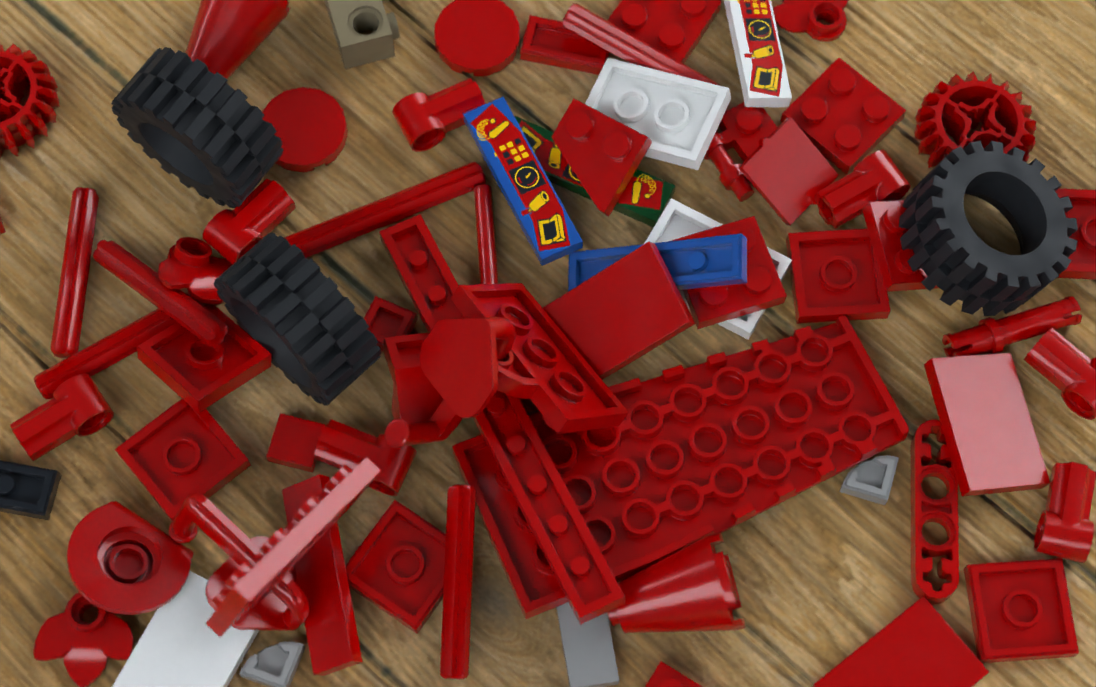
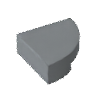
(871, 479)
(274, 665)

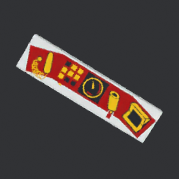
(758, 53)

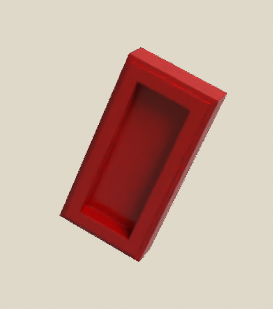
(555, 45)

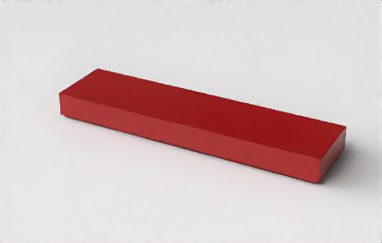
(324, 580)

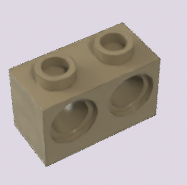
(355, 16)

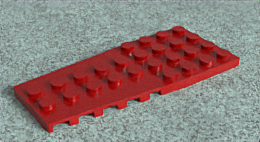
(696, 453)

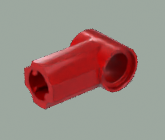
(429, 118)
(870, 181)
(240, 229)
(1067, 370)
(74, 410)
(346, 445)
(1065, 522)

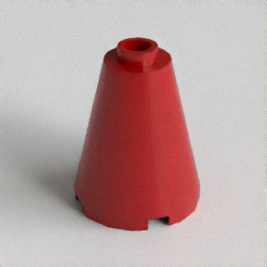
(232, 30)
(682, 593)

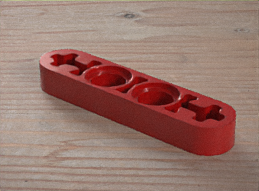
(933, 510)

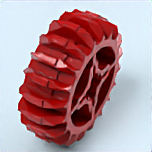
(962, 107)
(21, 122)

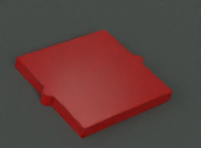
(788, 171)

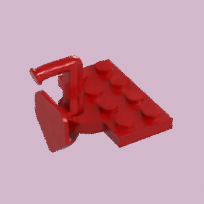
(512, 348)
(259, 578)

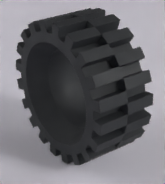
(197, 127)
(958, 258)
(298, 318)

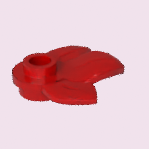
(803, 17)
(193, 267)
(83, 644)

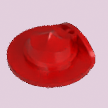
(125, 561)

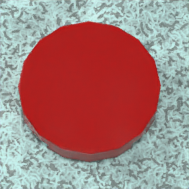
(477, 36)
(309, 127)

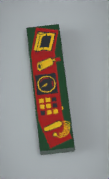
(641, 200)

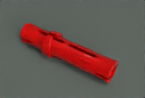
(994, 334)

